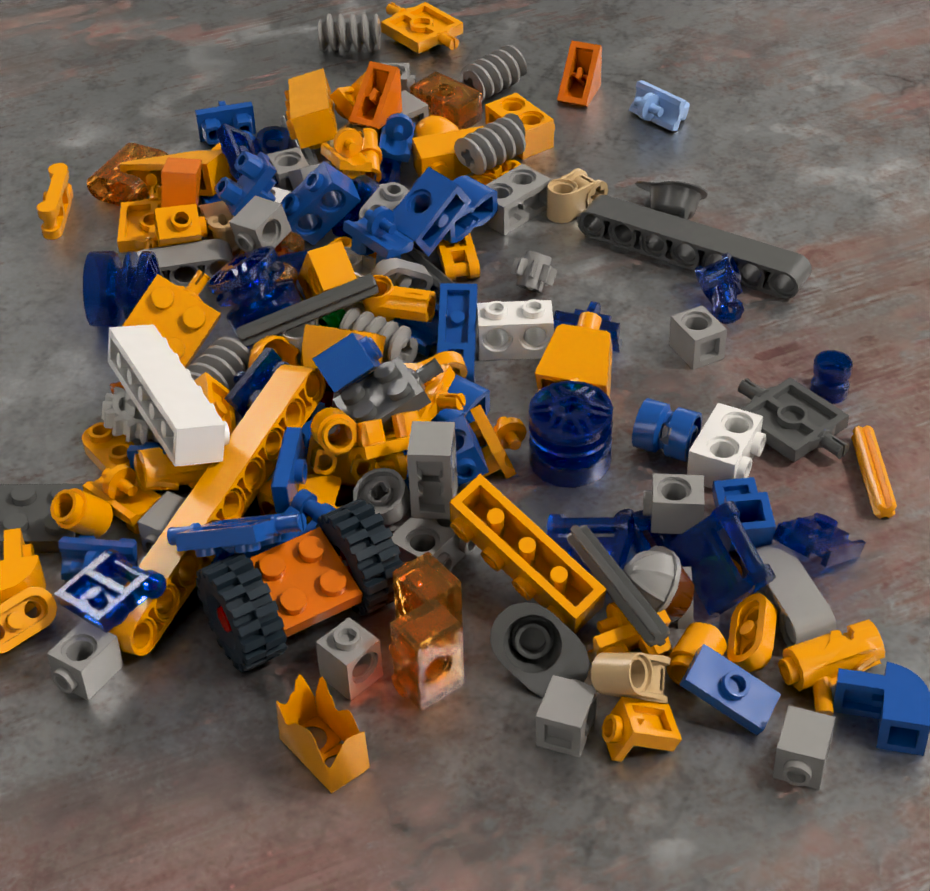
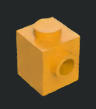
(179, 225)

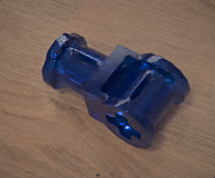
(721, 286)

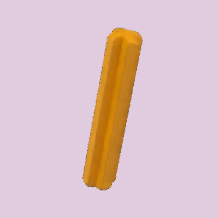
(873, 472)

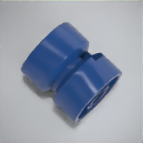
(653, 428)

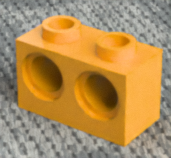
(537, 124)
(325, 269)

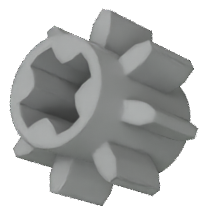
(533, 271)

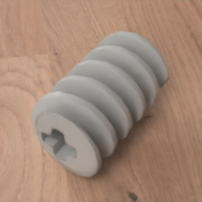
(349, 32)
(495, 71)
(491, 144)
(398, 338)
(221, 361)

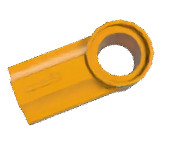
(401, 302)

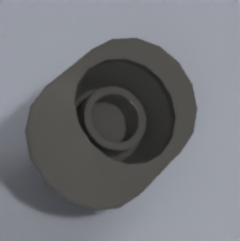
(674, 197)
(537, 646)

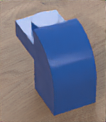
(754, 509)
(896, 699)

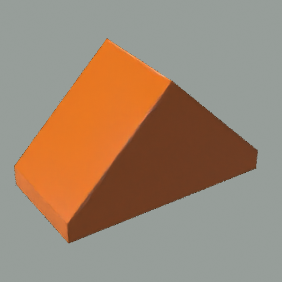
(581, 74)
(377, 96)
(180, 182)

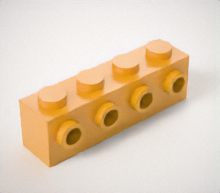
(310, 110)
(525, 553)

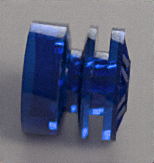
(115, 287)
(253, 287)
(570, 433)

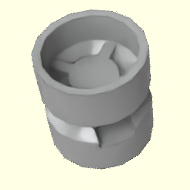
(387, 494)

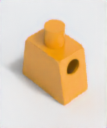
(578, 353)

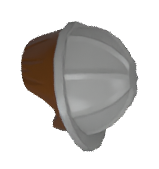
(661, 581)

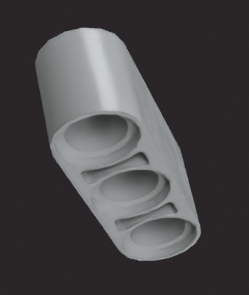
(194, 256)
(799, 603)

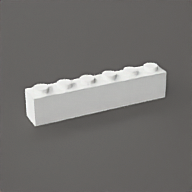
(167, 396)

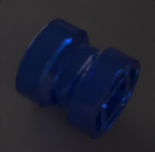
(831, 375)

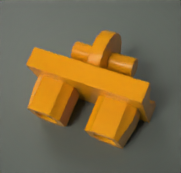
(346, 153)
(506, 434)
(373, 444)
(337, 465)
(121, 490)
(621, 637)

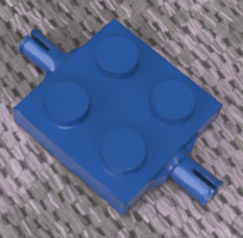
(242, 534)

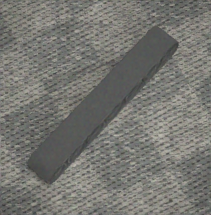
(693, 244)

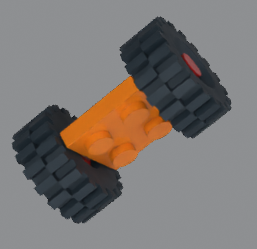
(299, 583)

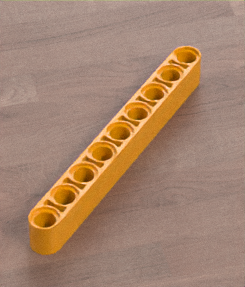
(222, 494)

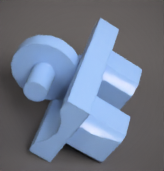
(659, 106)

